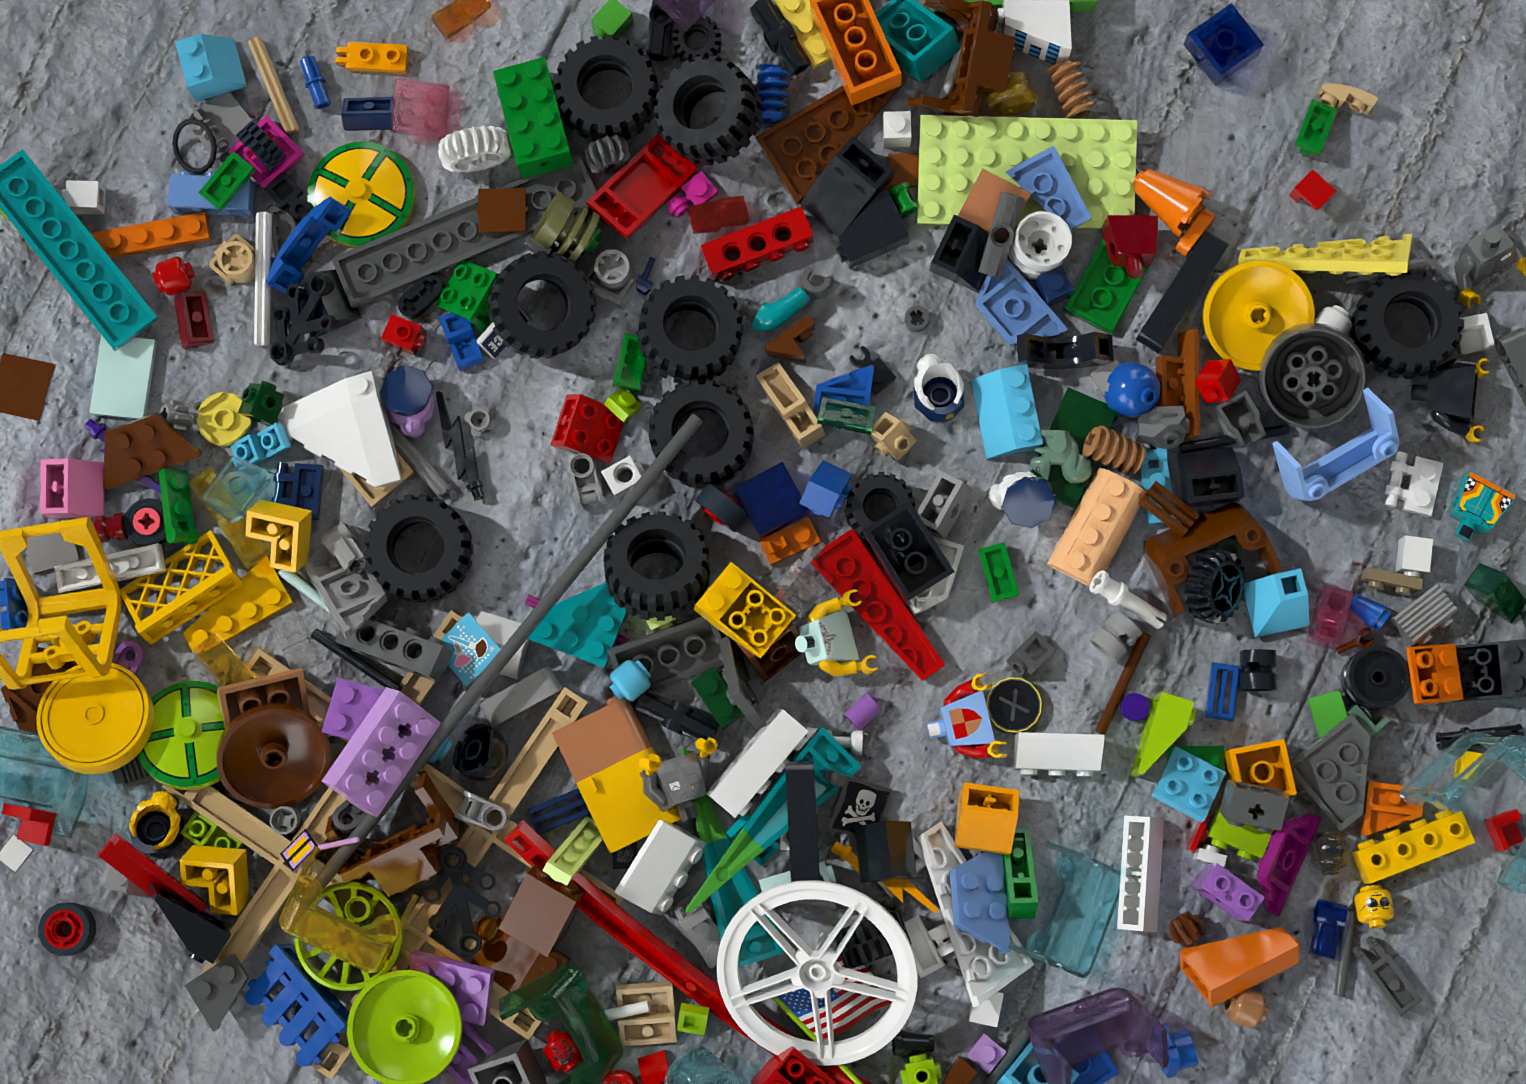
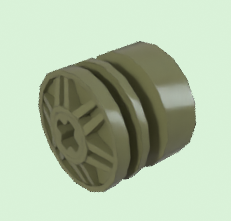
(565, 227)

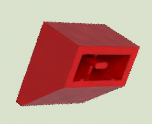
(791, 1068)

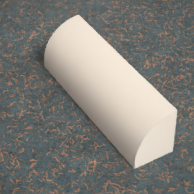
(1140, 873)

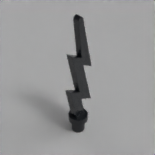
(463, 463)

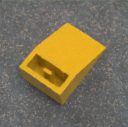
(744, 610)

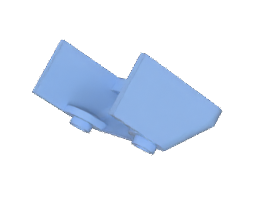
(1345, 461)

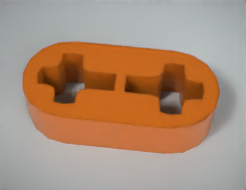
(1195, 232)

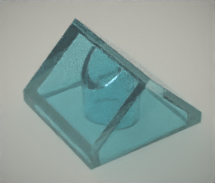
(236, 488)

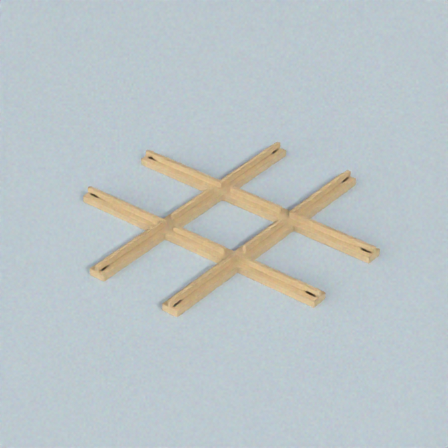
(475, 842)

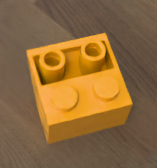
(986, 818)

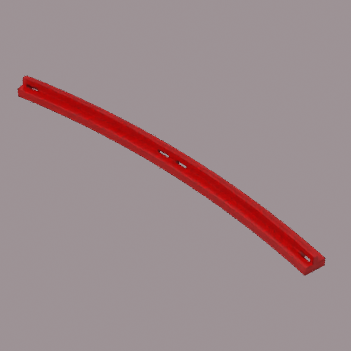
(643, 942)

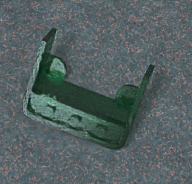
(569, 995)

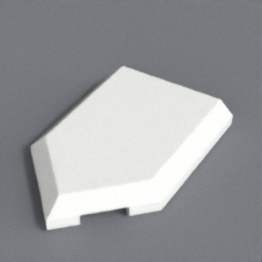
(941, 590)

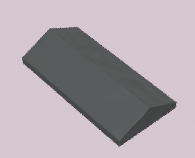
(673, 651)

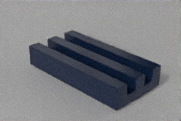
(536, 820)

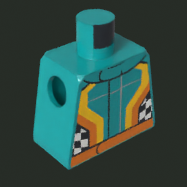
(1478, 505)

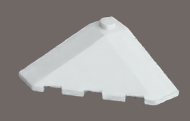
(347, 426)

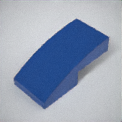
(461, 341)

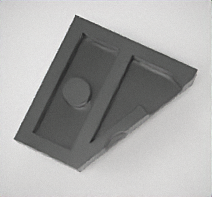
(218, 989)

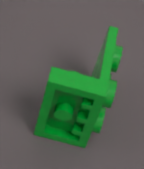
(468, 294)

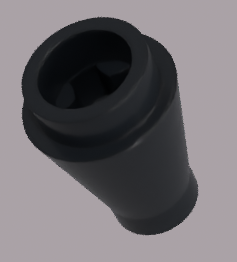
(912, 1043)

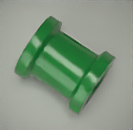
(903, 199)

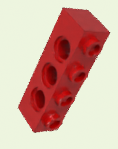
(792, 222)

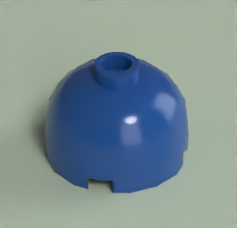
(1132, 390)

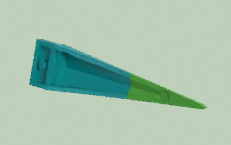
(771, 815)
(736, 891)

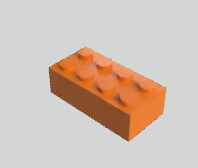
(856, 47)

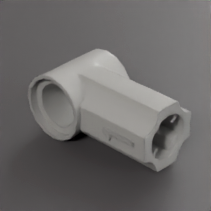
(343, 546)

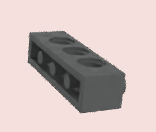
(429, 664)

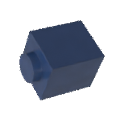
(1054, 286)

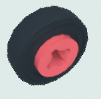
(146, 532)

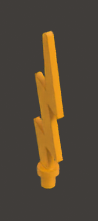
(894, 886)

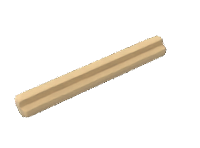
(273, 85)

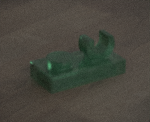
(846, 415)

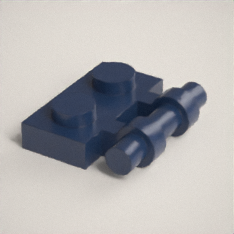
(306, 487)

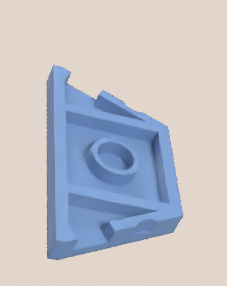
(1016, 308)
(981, 900)

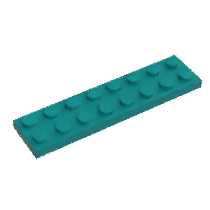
(71, 252)

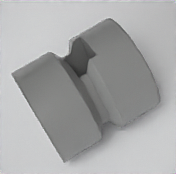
(1116, 636)

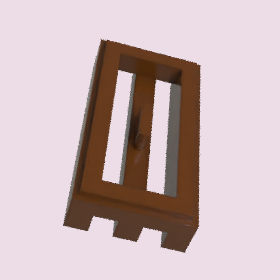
(1171, 506)

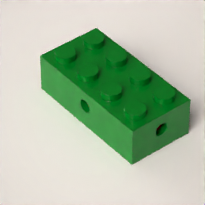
(533, 118)

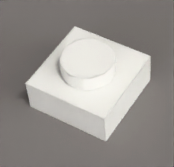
(1209, 855)

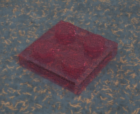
(420, 108)

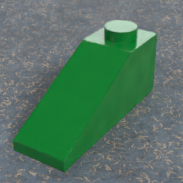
(1020, 878)

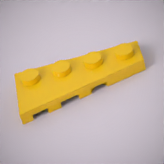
(244, 607)

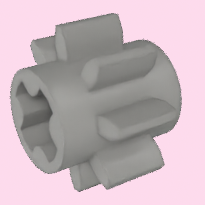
(177, 415)

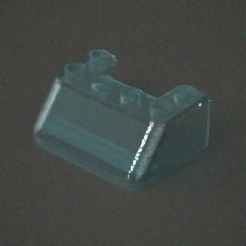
(37, 778)

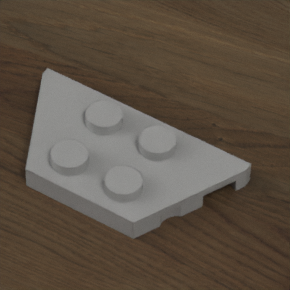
(348, 597)

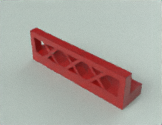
(143, 870)

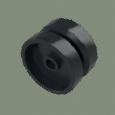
(1378, 662)

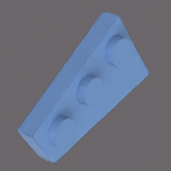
(1051, 186)

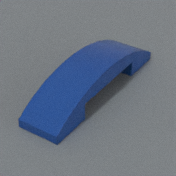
(303, 242)

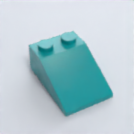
(917, 37)

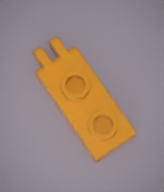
(373, 57)

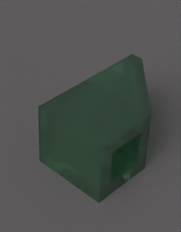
(1496, 592)

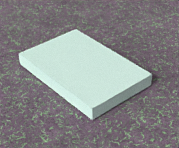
(123, 379)

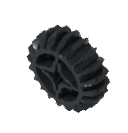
(1214, 585)

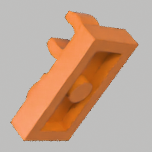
(789, 541)

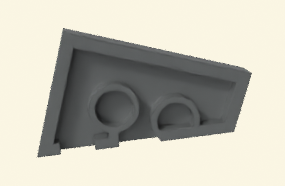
(737, 679)

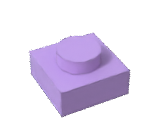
(986, 1053)

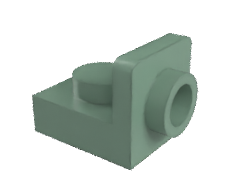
(1365, 718)

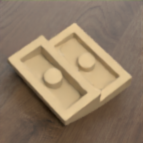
(648, 1027)

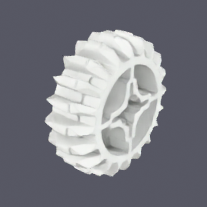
(474, 149)

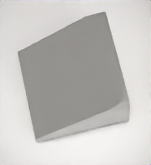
(1101, 374)

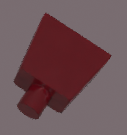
(1131, 241)

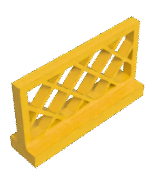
(188, 601)

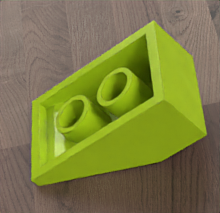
(1165, 723)

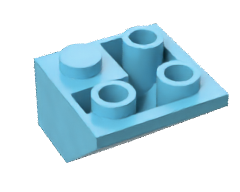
(1277, 603)

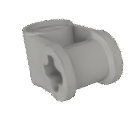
(586, 482)
(478, 810)

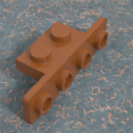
(1178, 379)

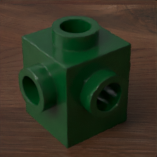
(261, 402)

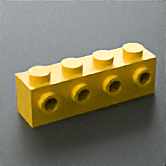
(1412, 847)

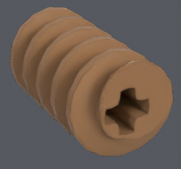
(1071, 89)
(1114, 450)

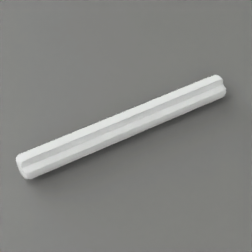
(262, 289)

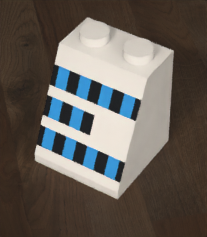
(1038, 26)

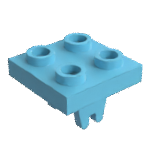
(1188, 784)

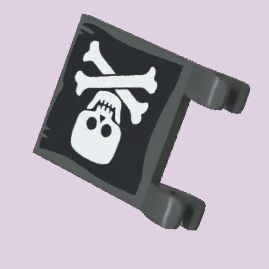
(855, 804)

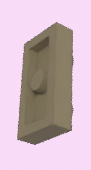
(1380, 579)

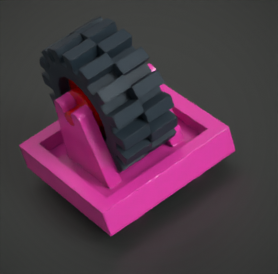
(266, 150)

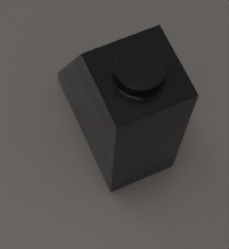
(873, 232)

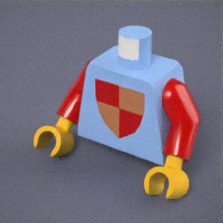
(967, 722)

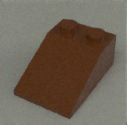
(516, 962)

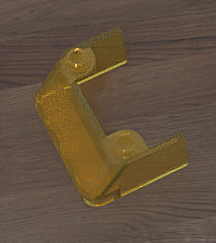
(334, 934)

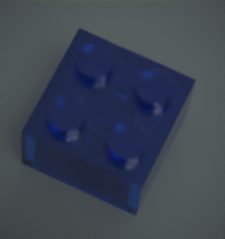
(1223, 44)
(771, 500)

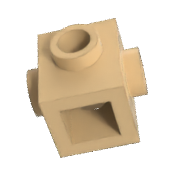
(892, 436)

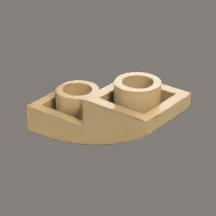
(1337, 94)

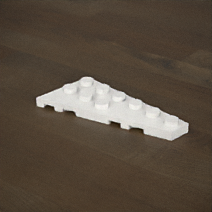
(980, 963)

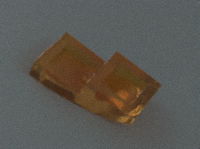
(458, 15)

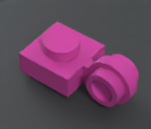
(696, 191)

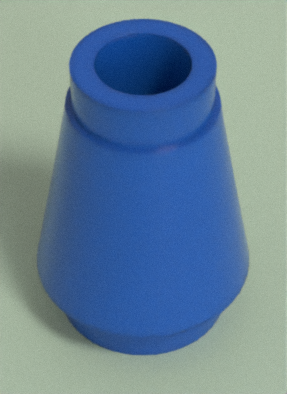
(1370, 612)

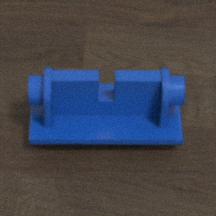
(16, 608)

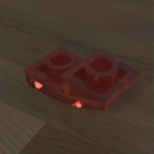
(718, 213)

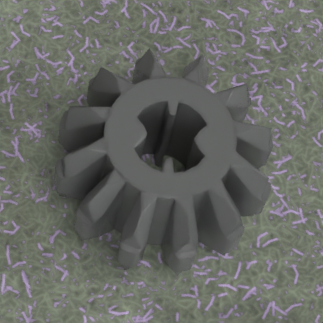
(607, 154)

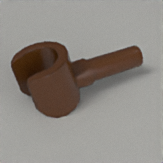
(1359, 641)

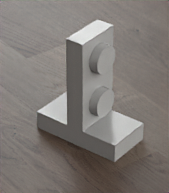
(699, 928)

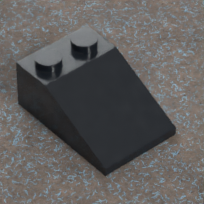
(907, 552)
(200, 932)

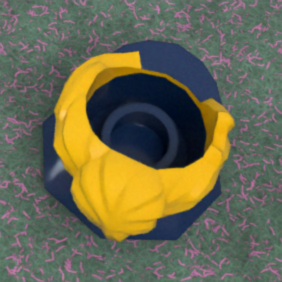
(156, 825)

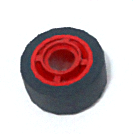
(721, 507)
(51, 927)

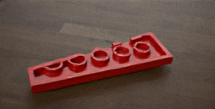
(850, 566)

